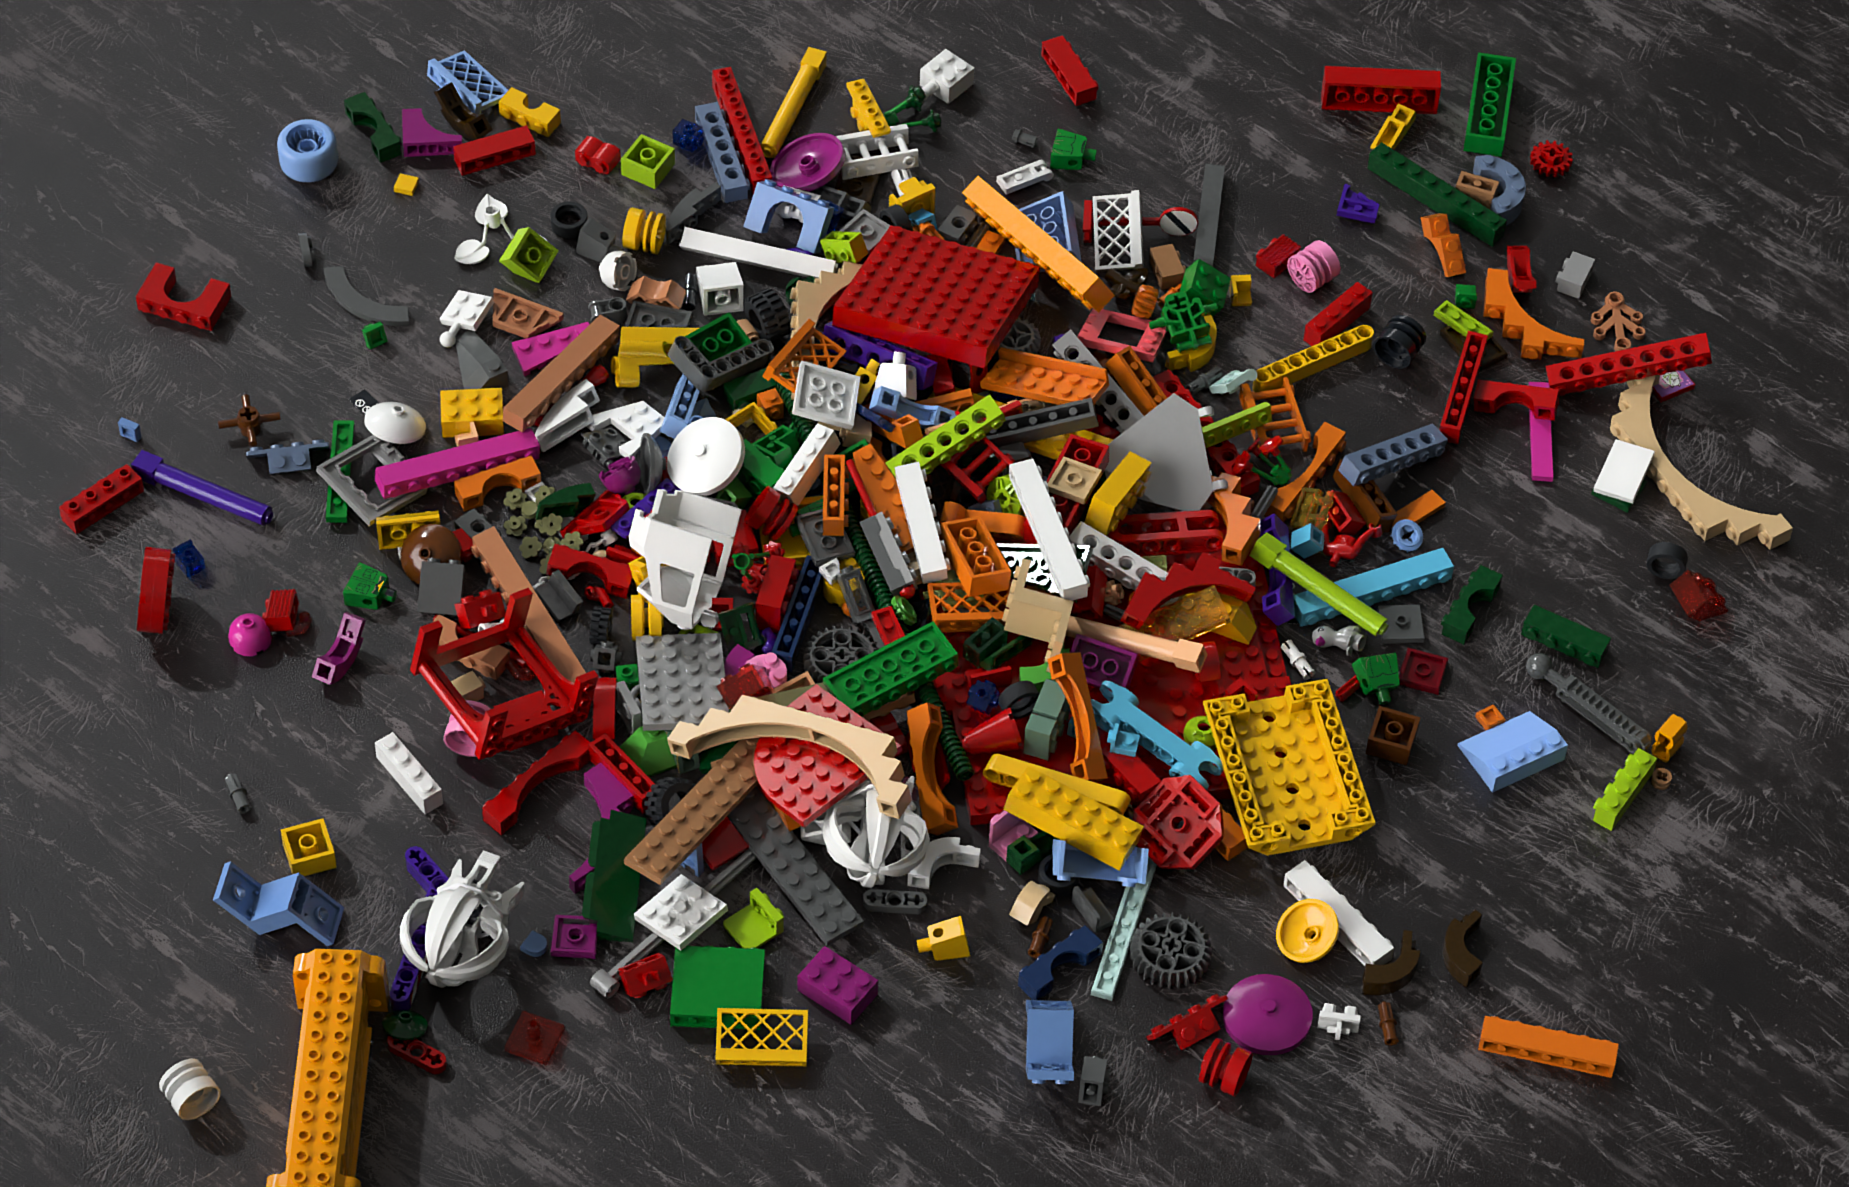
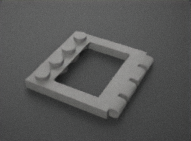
(357, 498)

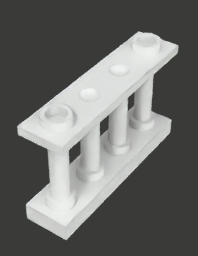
(887, 162)

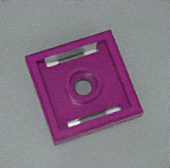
(562, 943)

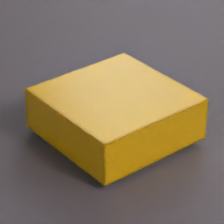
(406, 184)

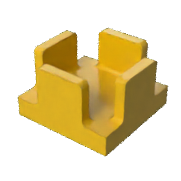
(915, 197)

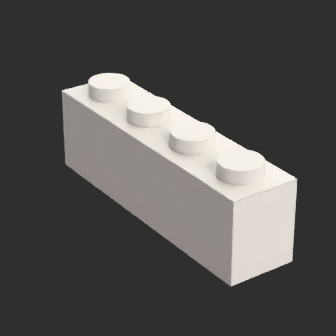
(807, 464)
(408, 773)

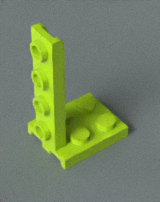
(1237, 424)

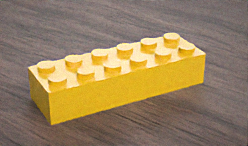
(1073, 818)

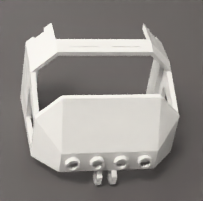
(681, 537)

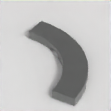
(360, 305)

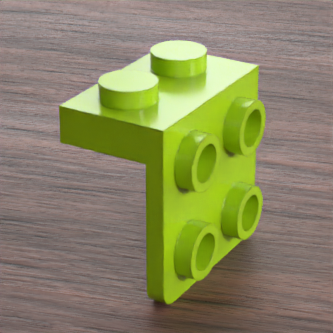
(756, 922)

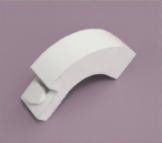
(940, 853)

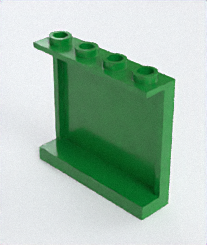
(716, 979)

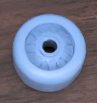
(307, 150)

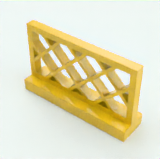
(765, 1056)

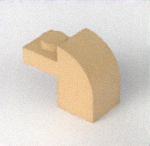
(1030, 902)

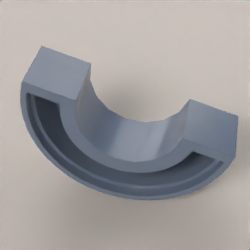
(1511, 185)

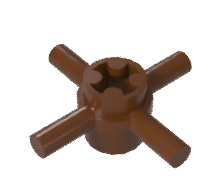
(249, 420)

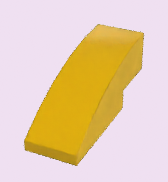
(1395, 127)

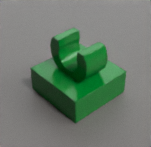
(374, 335)

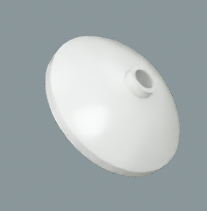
(395, 422)

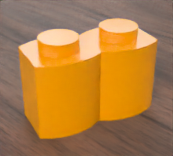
(1669, 738)

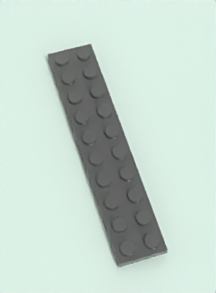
(794, 869)

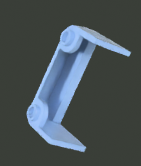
(1073, 862)

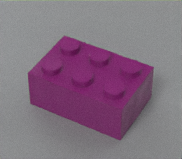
(1105, 662)
(837, 985)

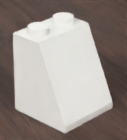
(720, 288)

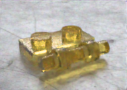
(1307, 508)

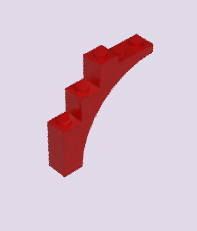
(1181, 581)

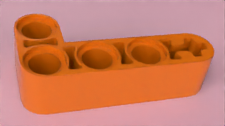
(998, 524)

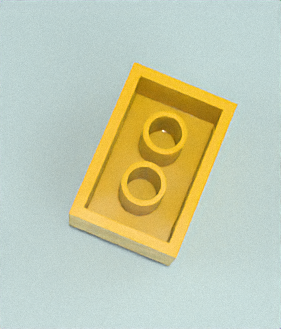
(472, 405)

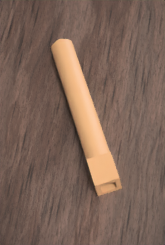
(1184, 653)

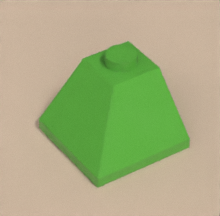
(649, 751)

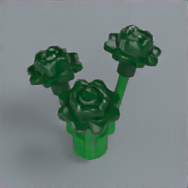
(915, 100)

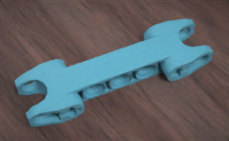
(1153, 736)

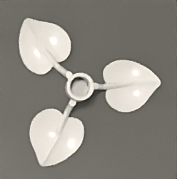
(491, 214)

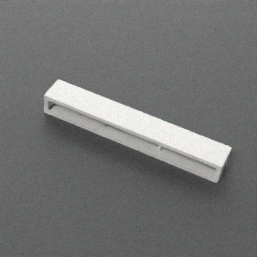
(1048, 530)

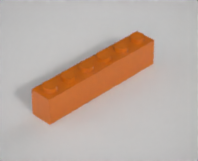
(1548, 1046)

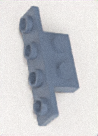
(290, 458)

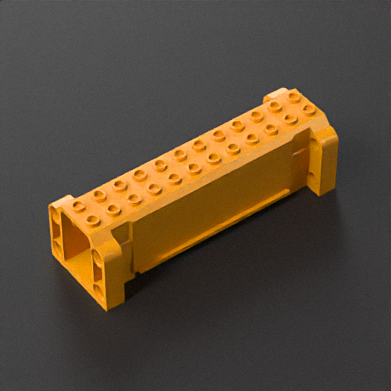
(332, 1065)

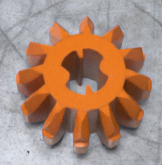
(1145, 302)

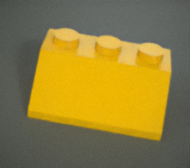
(395, 529)

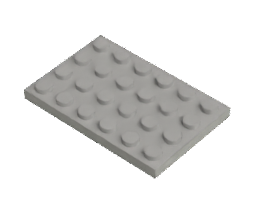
(679, 678)

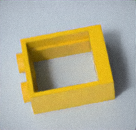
(758, 416)

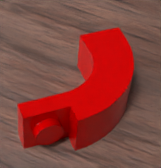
(604, 708)

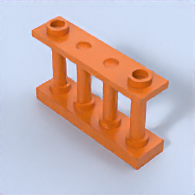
(1248, 400)

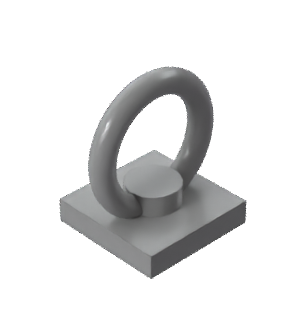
(628, 706)

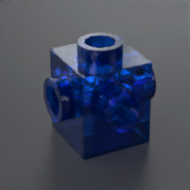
(688, 135)
(983, 696)

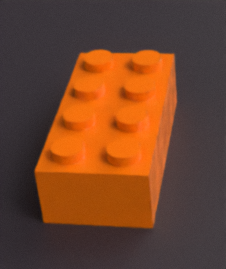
(975, 556)

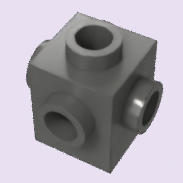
(599, 660)

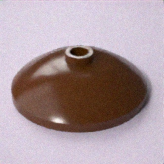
(432, 537)

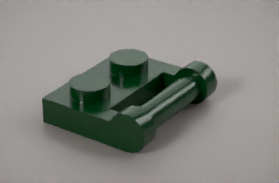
(734, 629)

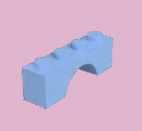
(894, 405)

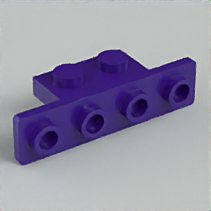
(623, 524)

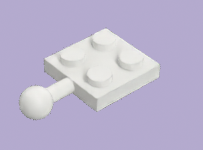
(464, 312)

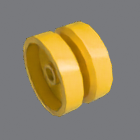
(645, 618)

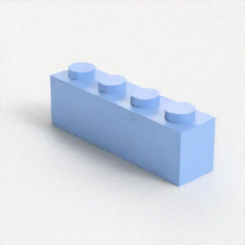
(680, 407)

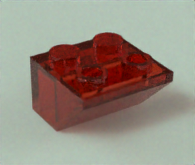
(1698, 596)

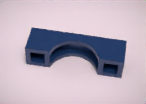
(1080, 948)

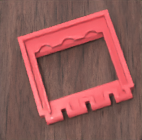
(1147, 347)

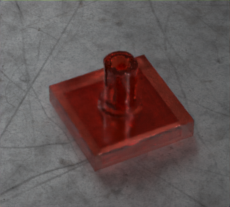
(534, 1038)

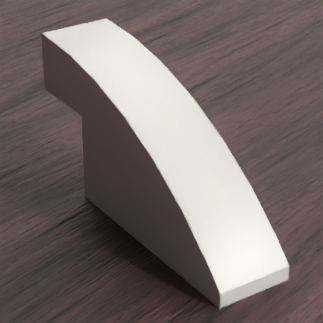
(567, 415)

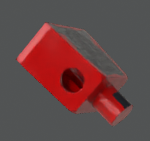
(968, 376)

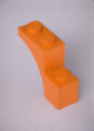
(1447, 244)

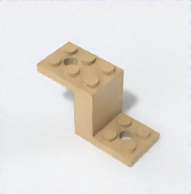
(1036, 613)

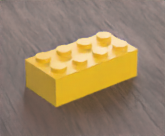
(1118, 493)

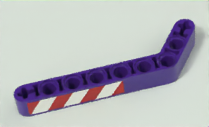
(407, 970)

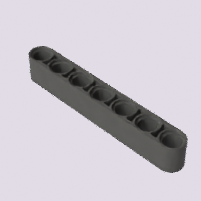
(1209, 213)

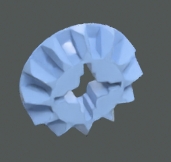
(1407, 526)

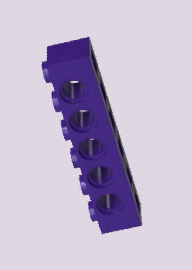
(876, 347)

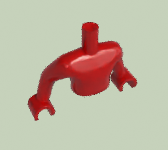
(1345, 545)

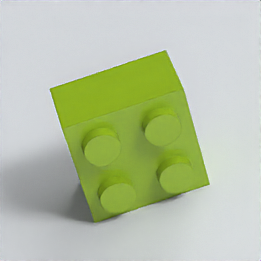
(648, 161)

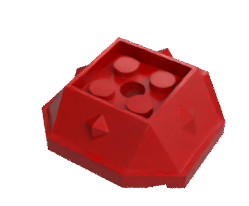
(1161, 812)

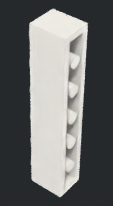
(921, 522)
(1354, 931)

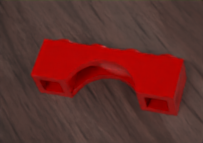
(1493, 395)
(614, 575)

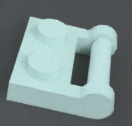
(1232, 381)

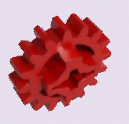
(1551, 158)

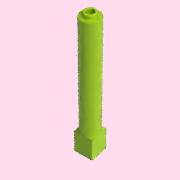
(1272, 553)

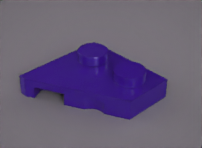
(1357, 206)

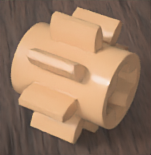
(1113, 593)

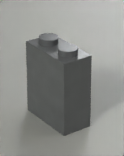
(441, 586)

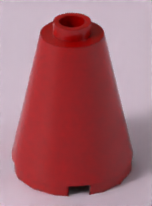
(994, 735)

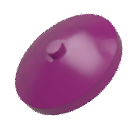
(808, 162)
(1267, 1014)

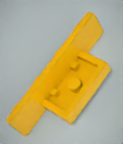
(866, 109)

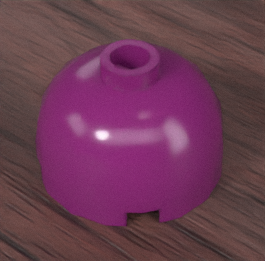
(622, 476)

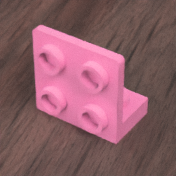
(1005, 830)

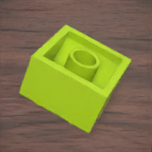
(528, 255)

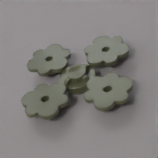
(515, 500)
(532, 546)

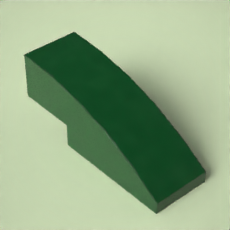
(566, 501)

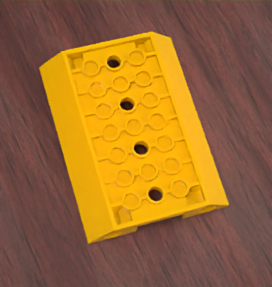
(1315, 764)

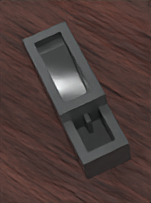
(851, 205)

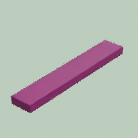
(1540, 445)

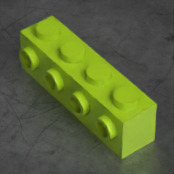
(1624, 789)

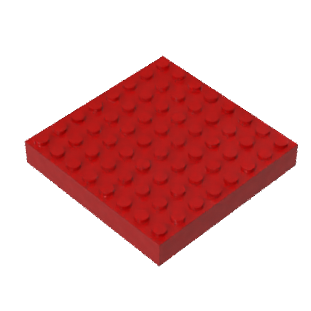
(936, 296)

